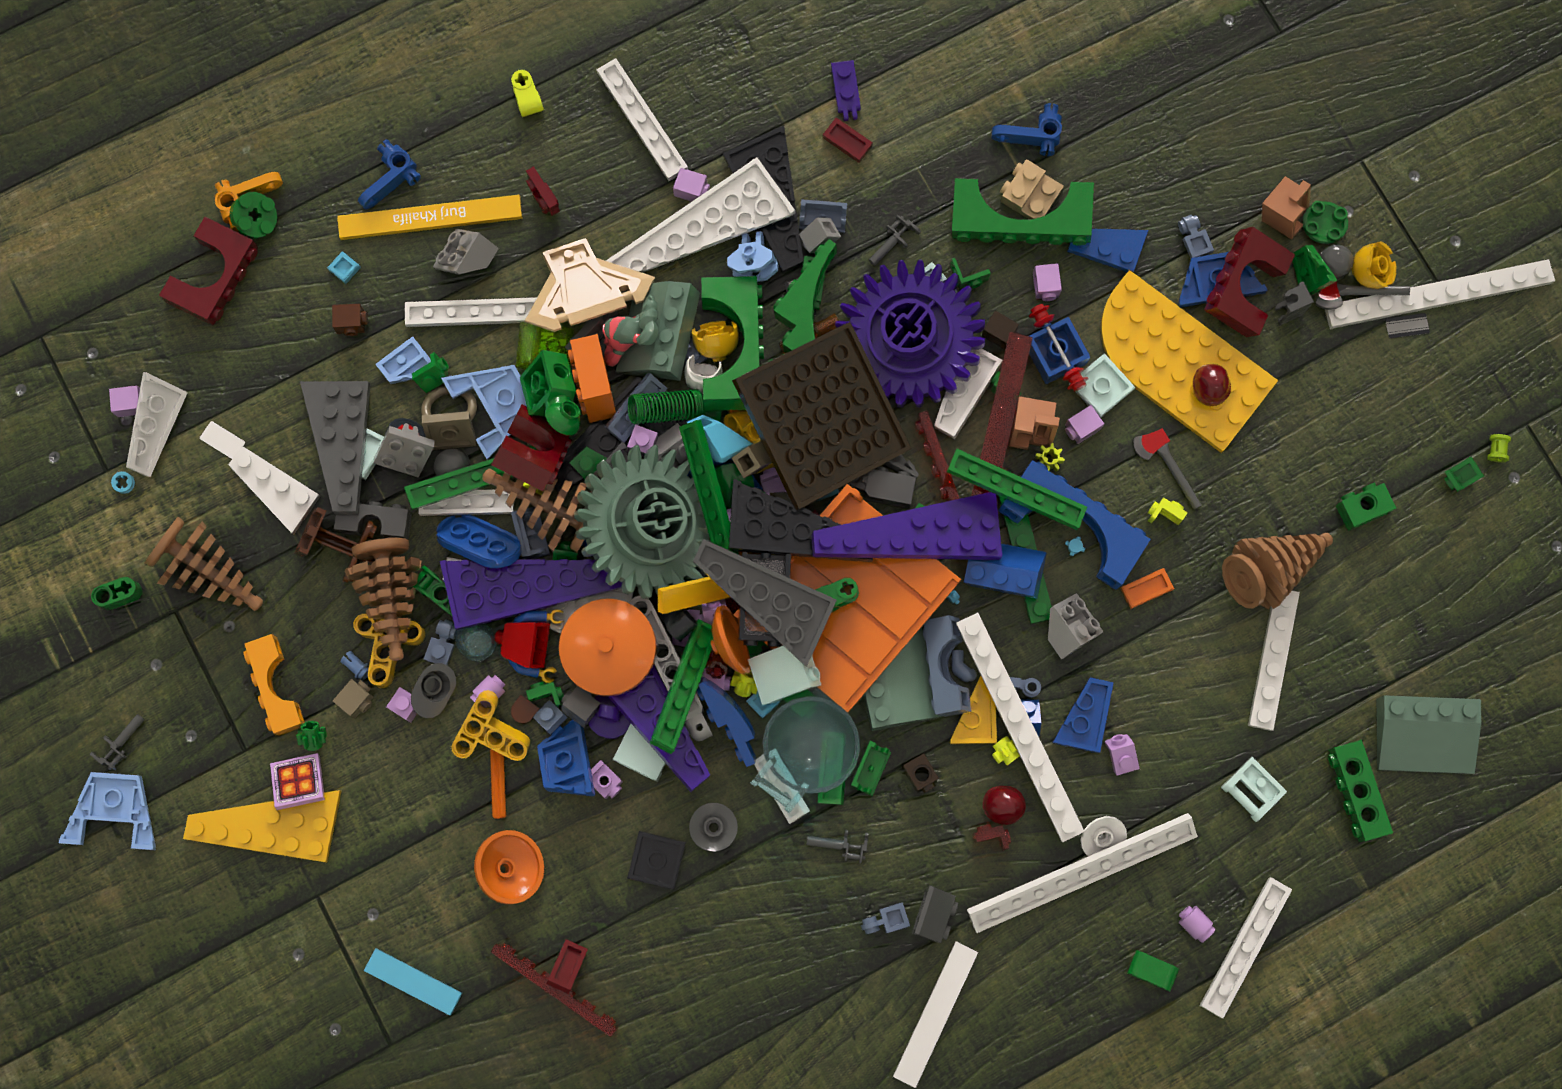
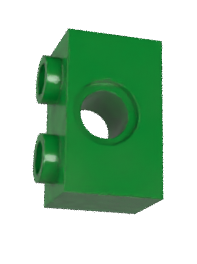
(1378, 500)

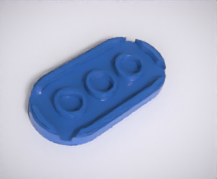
(479, 541)

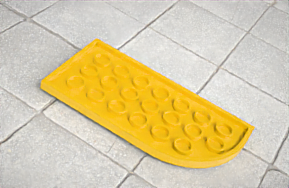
(1164, 347)

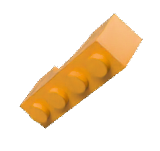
(265, 656)

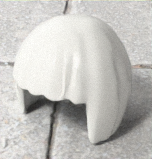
(697, 372)

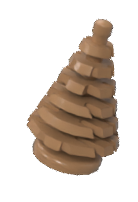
(541, 504)
(195, 562)
(1269, 568)
(386, 587)

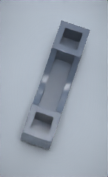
(941, 638)

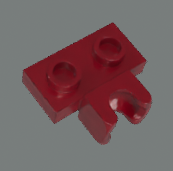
(542, 193)

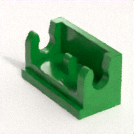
(870, 768)

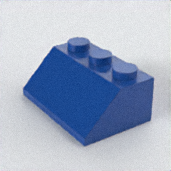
(1015, 573)

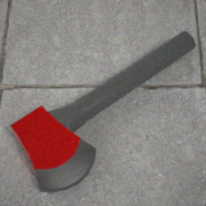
(1330, 296)
(1158, 442)

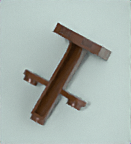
(316, 534)

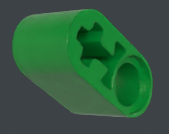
(117, 599)
(1153, 970)

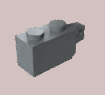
(886, 487)

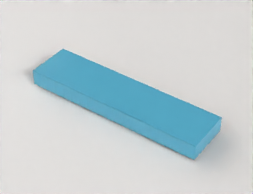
(413, 981)

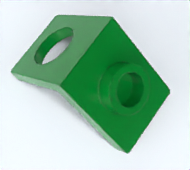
(973, 280)

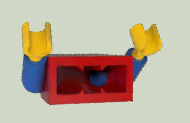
(526, 643)

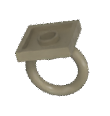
(449, 429)

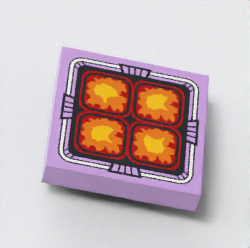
(297, 781)

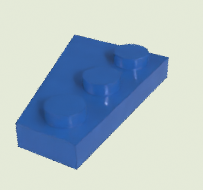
(1113, 247)
(1087, 719)

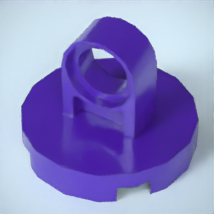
(609, 720)

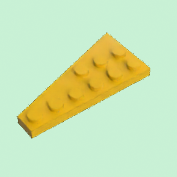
(292, 832)

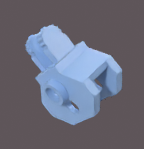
(752, 258)

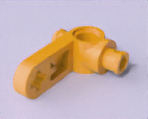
(260, 184)

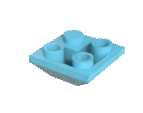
(722, 440)

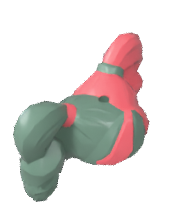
(625, 331)

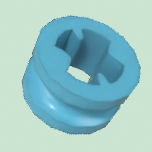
(130, 481)

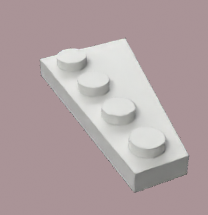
(958, 406)
(153, 421)
(278, 491)

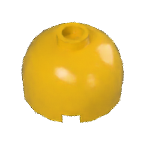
(1373, 266)
(716, 339)

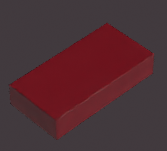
(847, 140)
(567, 966)

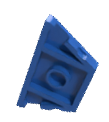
(1202, 279)
(566, 761)

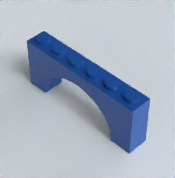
(1118, 541)

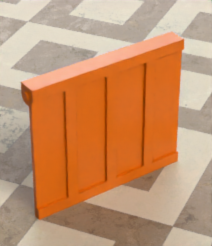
(890, 608)

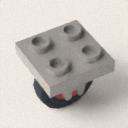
(404, 447)

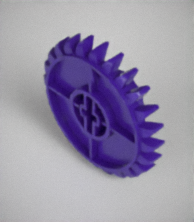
(912, 363)

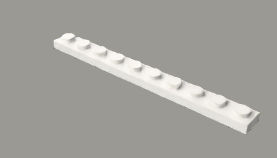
(1442, 294)
(1020, 727)
(1082, 873)

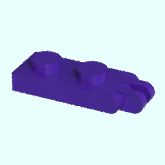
(846, 88)

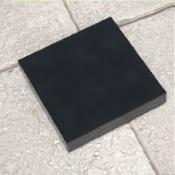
(656, 860)

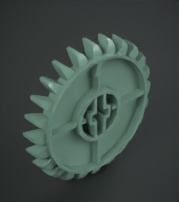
(629, 547)

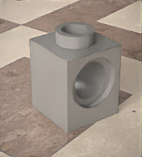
(818, 233)

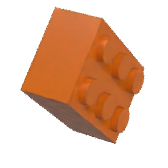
(591, 378)

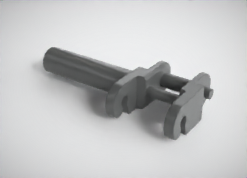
(890, 243)
(118, 743)
(839, 844)

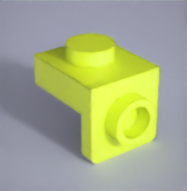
(1171, 510)

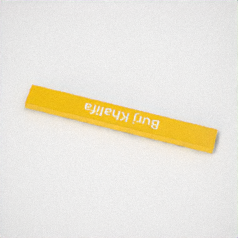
(429, 217)

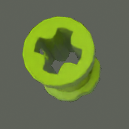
(1499, 448)

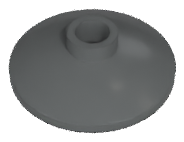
(704, 817)

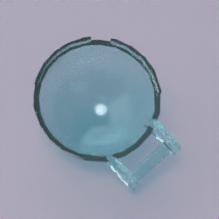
(809, 748)

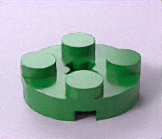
(244, 223)

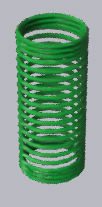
(635, 399)

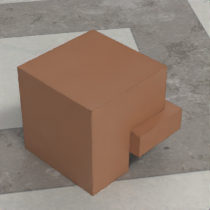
(1286, 206)
(1033, 423)

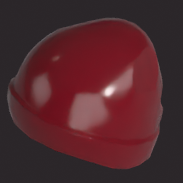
(1211, 384)
(1004, 805)

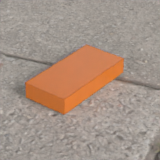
(1147, 588)

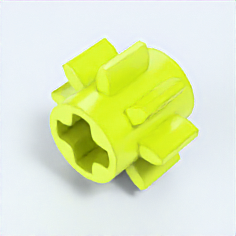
(1055, 456)
(743, 684)
(1005, 751)

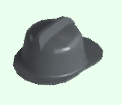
(433, 690)

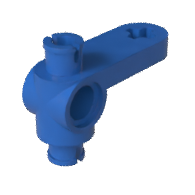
(1033, 136)
(393, 177)

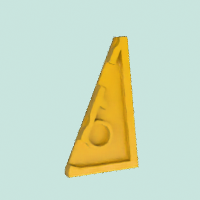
(980, 723)

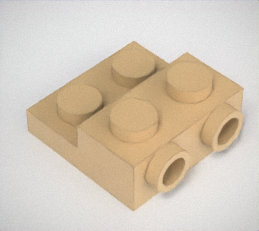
(1030, 191)

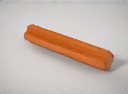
(498, 785)

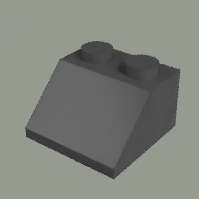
(934, 915)

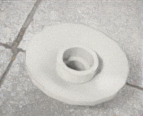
(1112, 830)

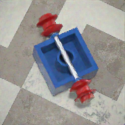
(1057, 349)

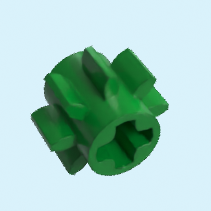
(311, 735)

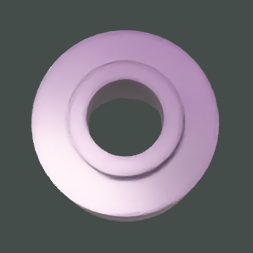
(493, 684)
(1196, 923)

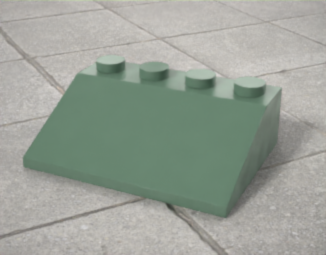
(676, 315)
(902, 690)
(1428, 734)

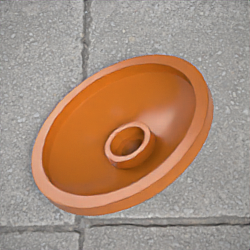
(726, 641)
(522, 864)

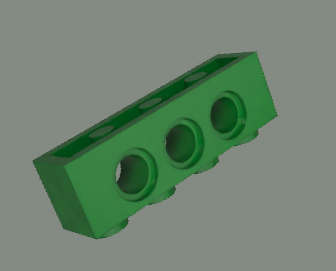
(1371, 798)

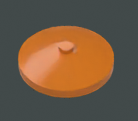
(607, 647)

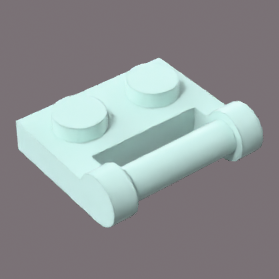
(1259, 783)

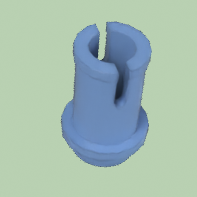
(356, 666)

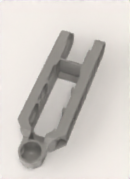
(670, 663)

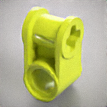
(526, 96)

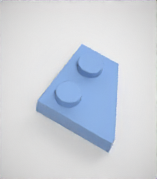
(403, 362)

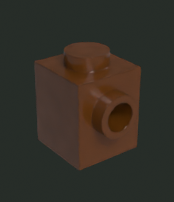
(349, 319)

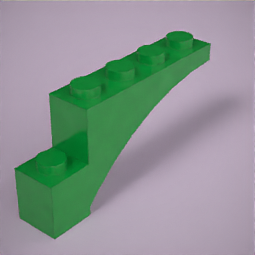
(798, 305)

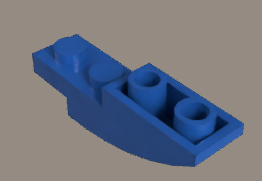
(725, 711)

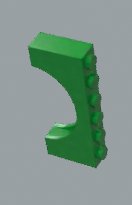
(1065, 224)
(739, 301)

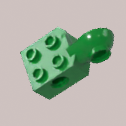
(551, 391)

